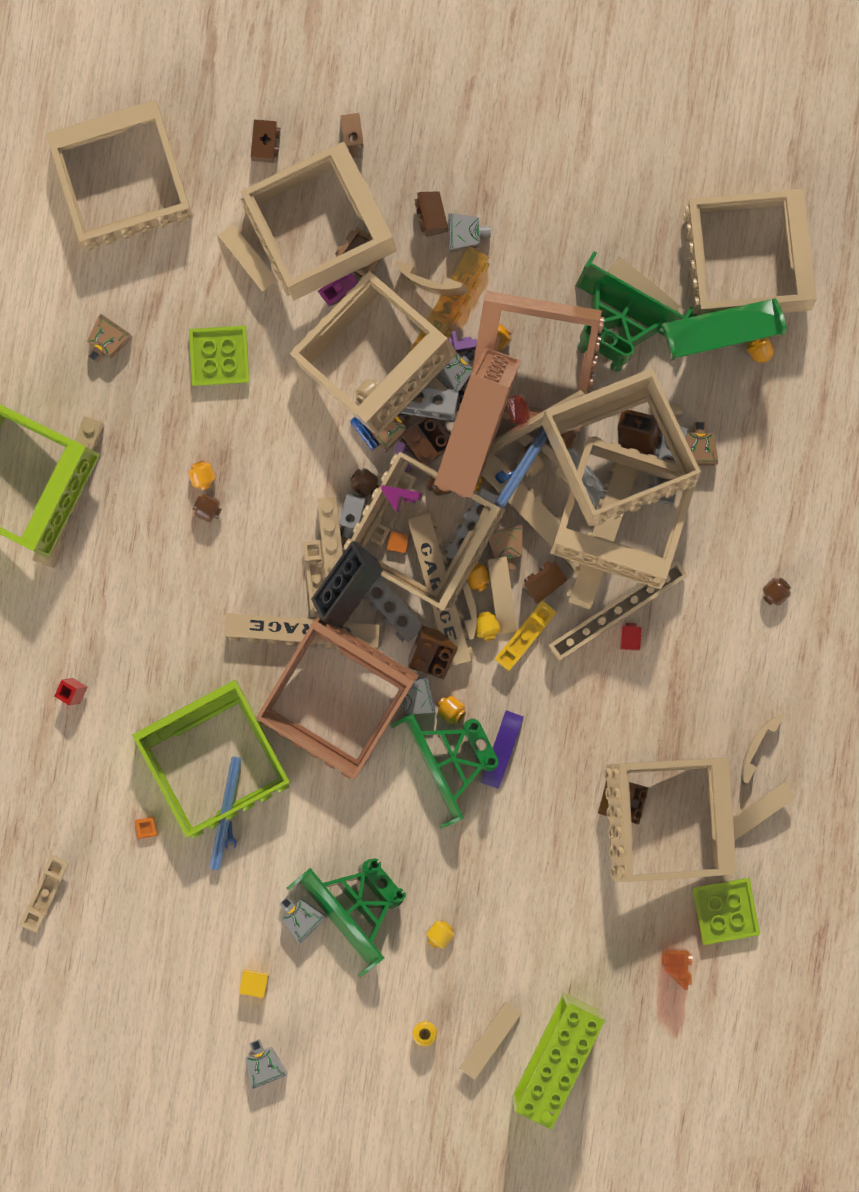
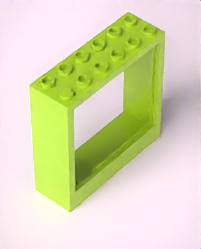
(60, 492)
(187, 719)
(557, 1060)

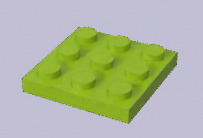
(219, 355)
(726, 911)

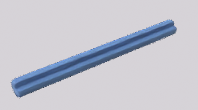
(521, 469)
(226, 806)

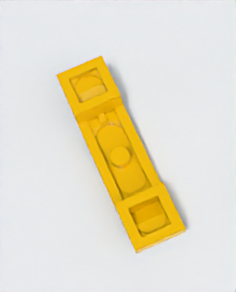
(525, 635)

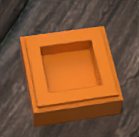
(398, 542)
(146, 827)

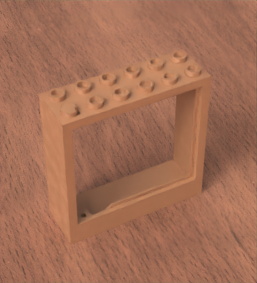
(490, 318)
(477, 423)
(365, 656)

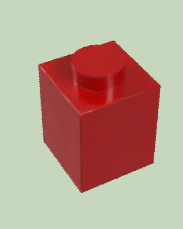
(630, 637)
(70, 691)

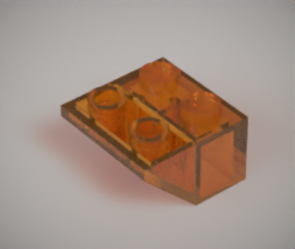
(676, 964)

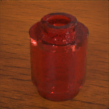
(518, 409)

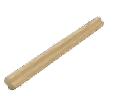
(527, 427)

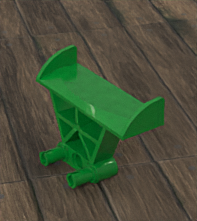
(630, 302)
(724, 328)
(486, 758)
(389, 898)

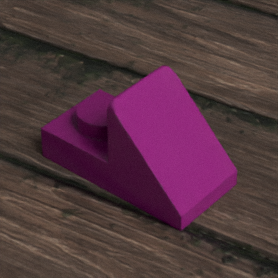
(337, 290)
(395, 496)

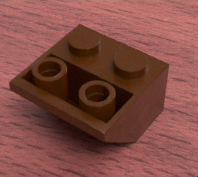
(432, 213)
(638, 432)
(426, 440)
(544, 582)
(432, 653)
(637, 800)

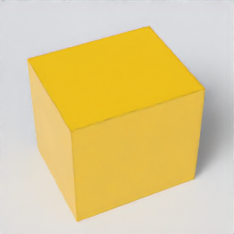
(254, 983)

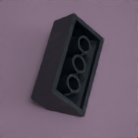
(346, 585)

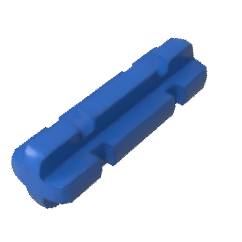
(365, 434)

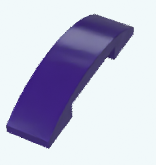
(503, 747)

